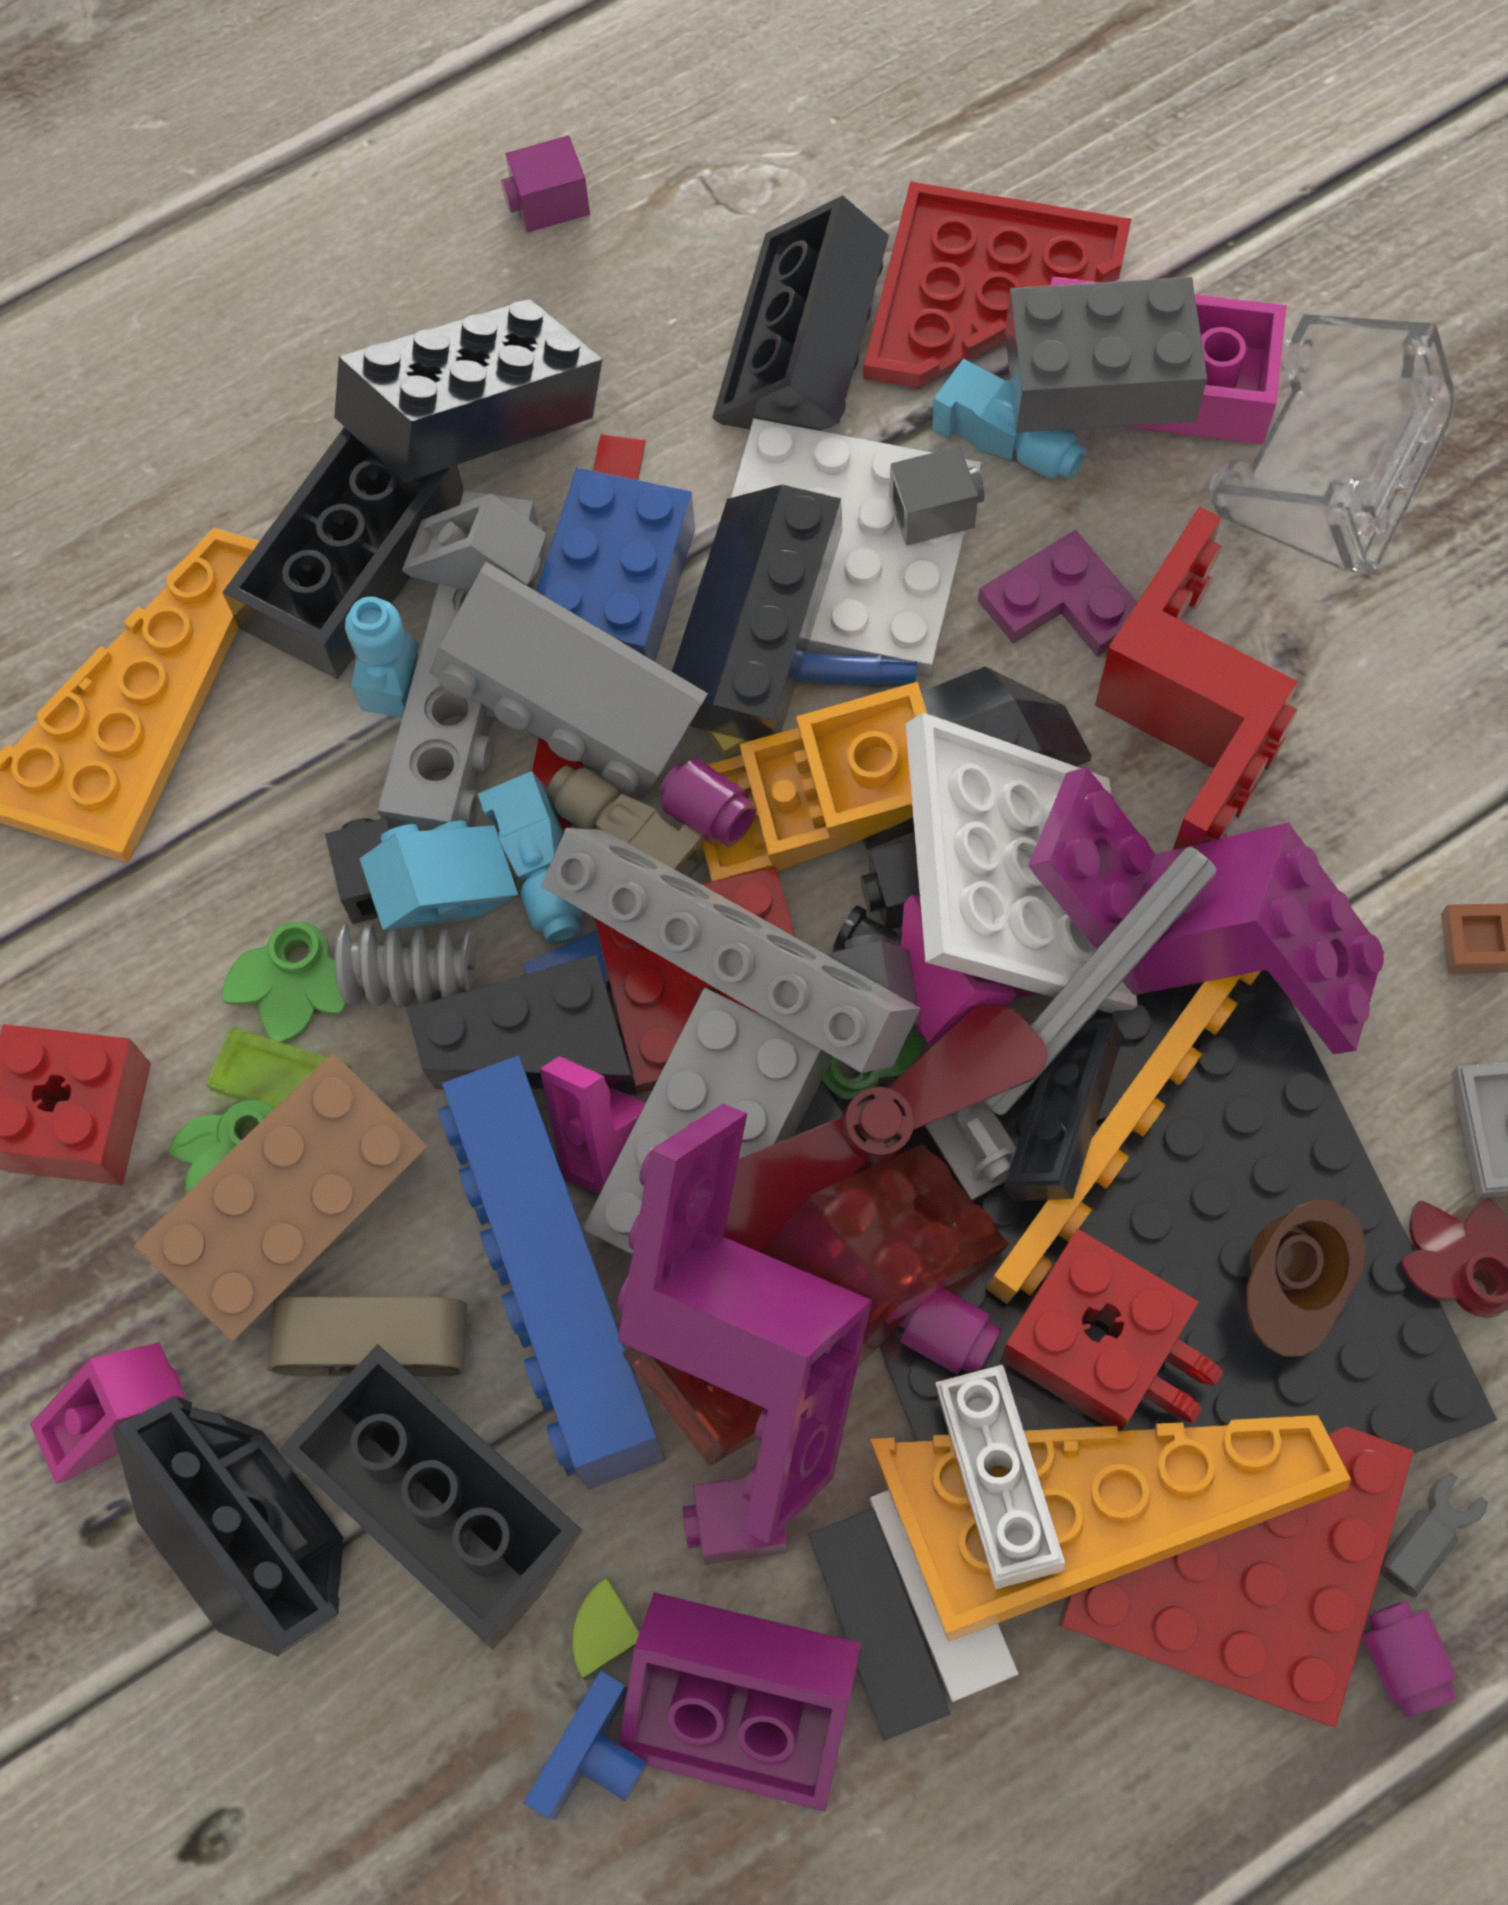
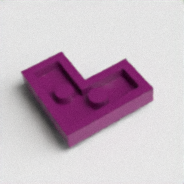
(1057, 581)

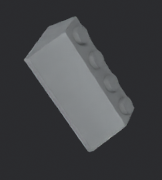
(565, 681)

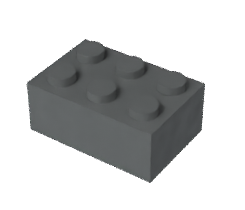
(1105, 354)

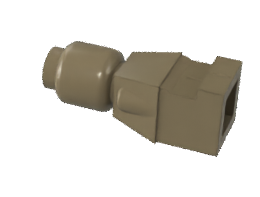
(596, 804)

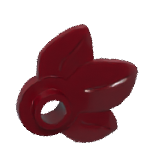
(1456, 1253)

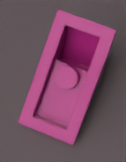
(587, 1121)

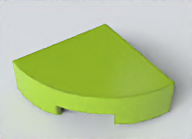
(602, 1630)

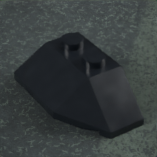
(1002, 710)
(232, 1523)

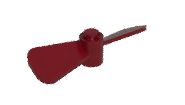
(969, 1064)

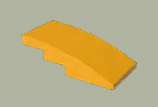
(821, 783)

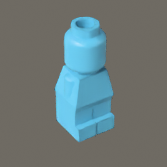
(982, 411)
(384, 656)
(530, 838)

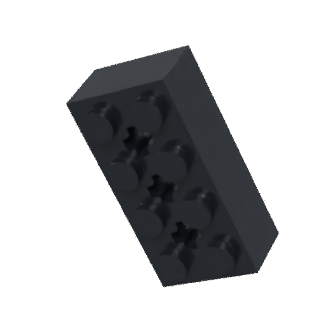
(466, 388)
(332, 546)

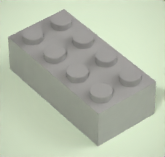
(719, 1059)

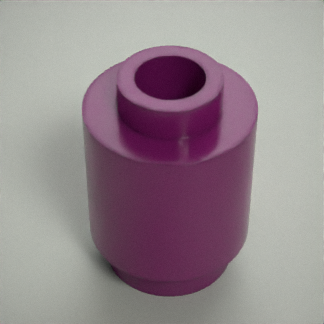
(707, 802)
(950, 1332)
(1410, 1658)

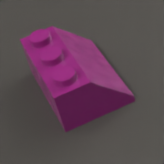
(738, 1700)

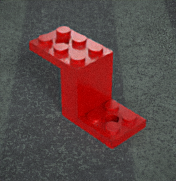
(1196, 687)

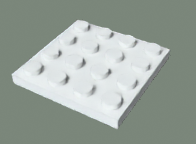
(878, 590)
(975, 832)

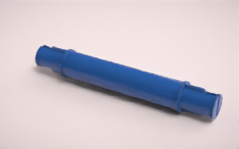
(856, 670)

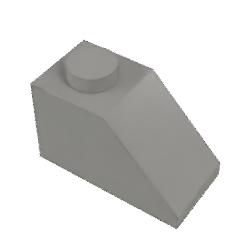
(459, 541)

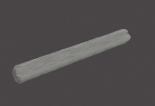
(1115, 960)

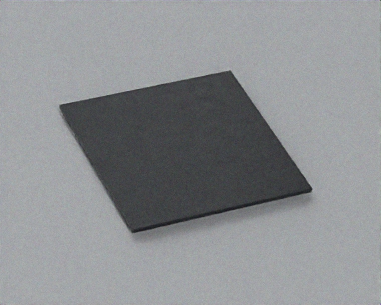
(1221, 1161)

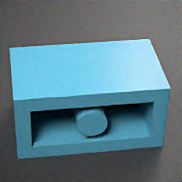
(437, 874)

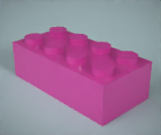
(1242, 368)

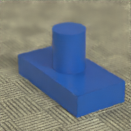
(588, 1753)

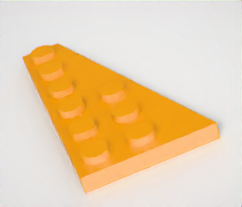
(123, 717)
(1111, 1499)

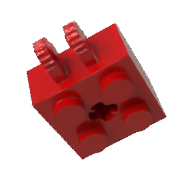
(75, 1138)
(1116, 1373)

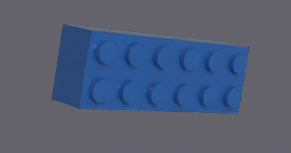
(554, 1280)

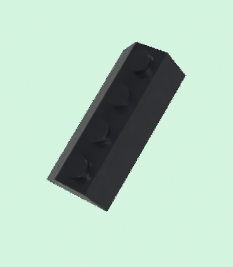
(803, 320)
(758, 607)
(434, 1495)

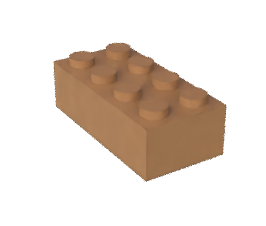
(281, 1197)

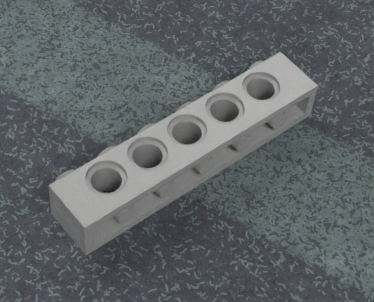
(428, 745)
(731, 949)

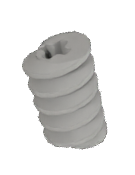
(402, 968)

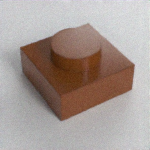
(1476, 937)

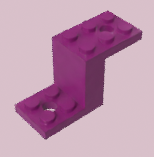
(1258, 913)
(741, 1318)

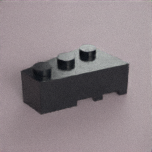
(530, 1016)

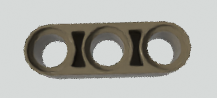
(338, 1332)

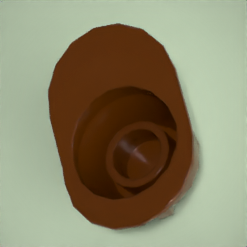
(1303, 1275)

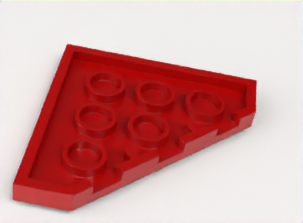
(956, 271)
(1270, 1604)

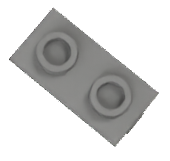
(974, 1148)

